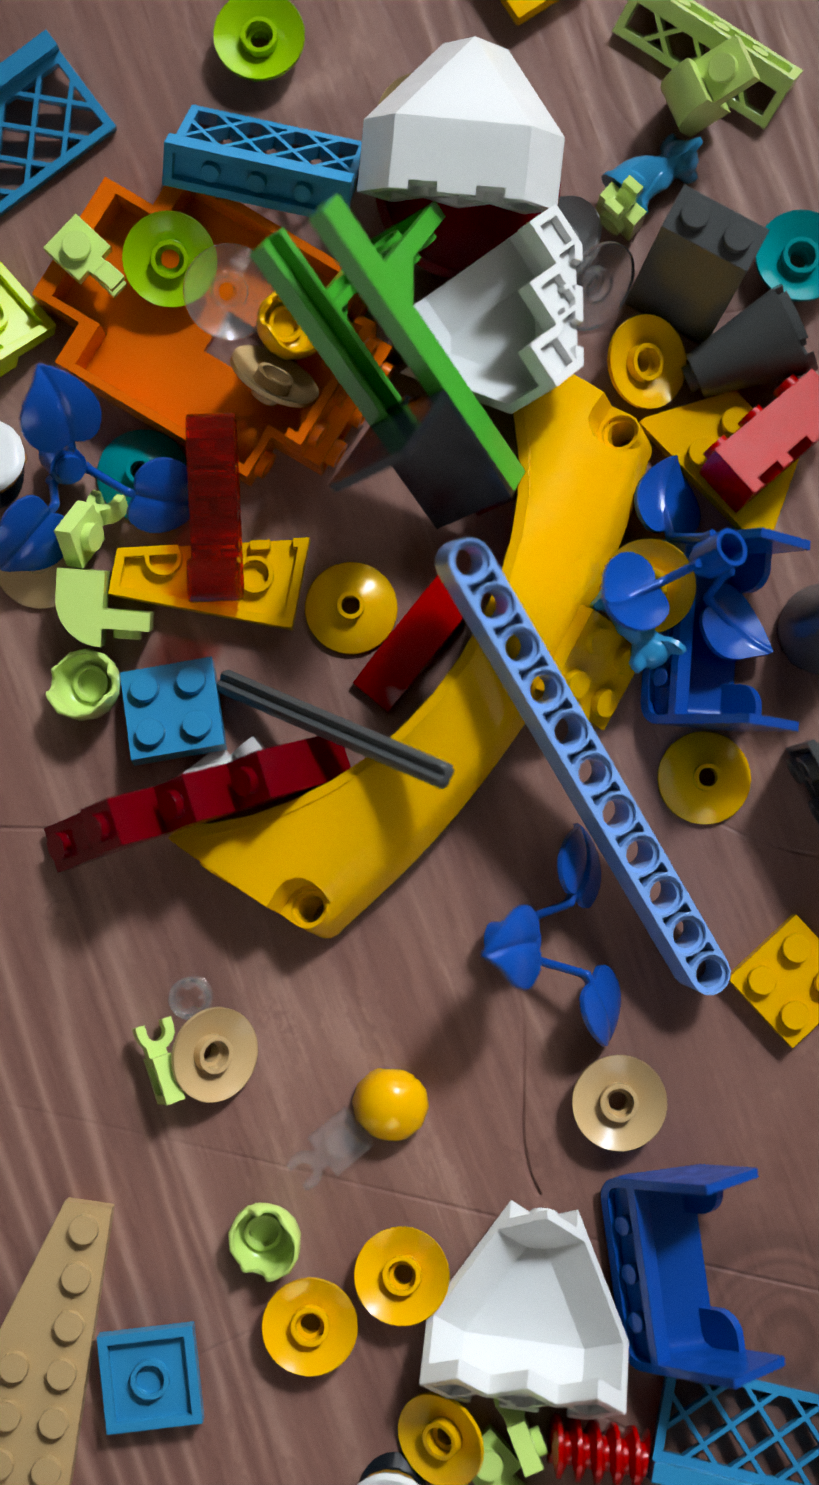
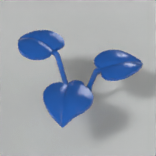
(52, 419)
(634, 594)
(516, 941)

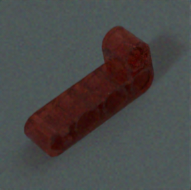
(213, 474)

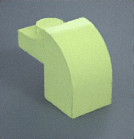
(701, 87)
(84, 609)

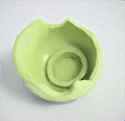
(84, 685)
(265, 1240)

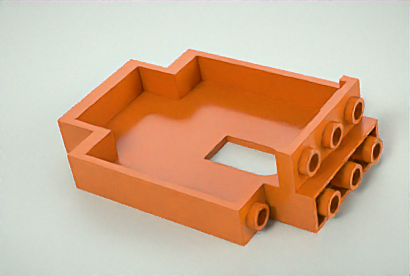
(156, 356)

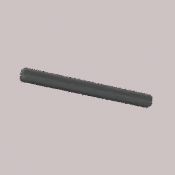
(336, 729)

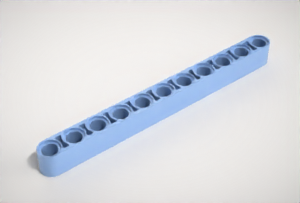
(565, 759)

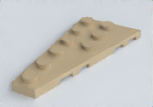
(50, 1348)

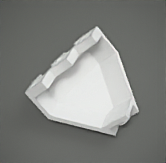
(464, 135)
(513, 315)
(530, 1322)

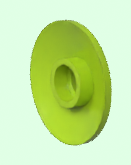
(247, 20)
(144, 250)

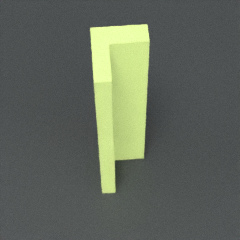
(710, 31)

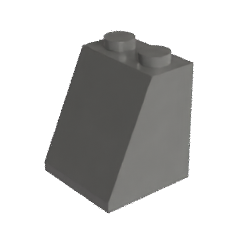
(696, 264)

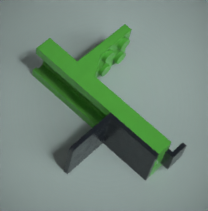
(434, 442)

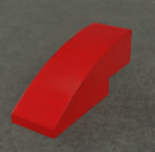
(410, 646)

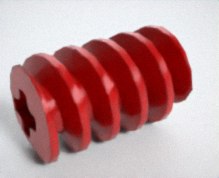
(598, 1450)

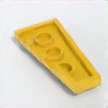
(271, 580)

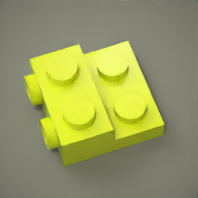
(21, 321)

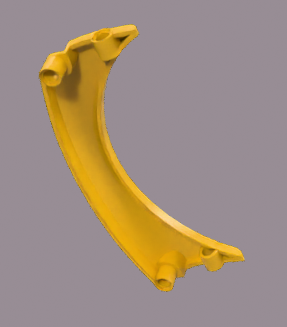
(373, 821)

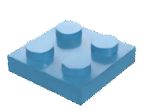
(173, 711)
(150, 1378)

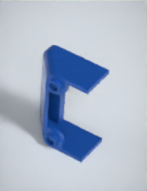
(699, 685)
(663, 1277)

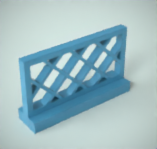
(19, 74)
(248, 175)
(684, 1469)

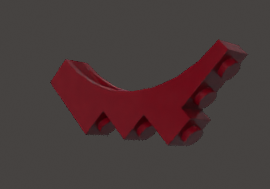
(193, 800)

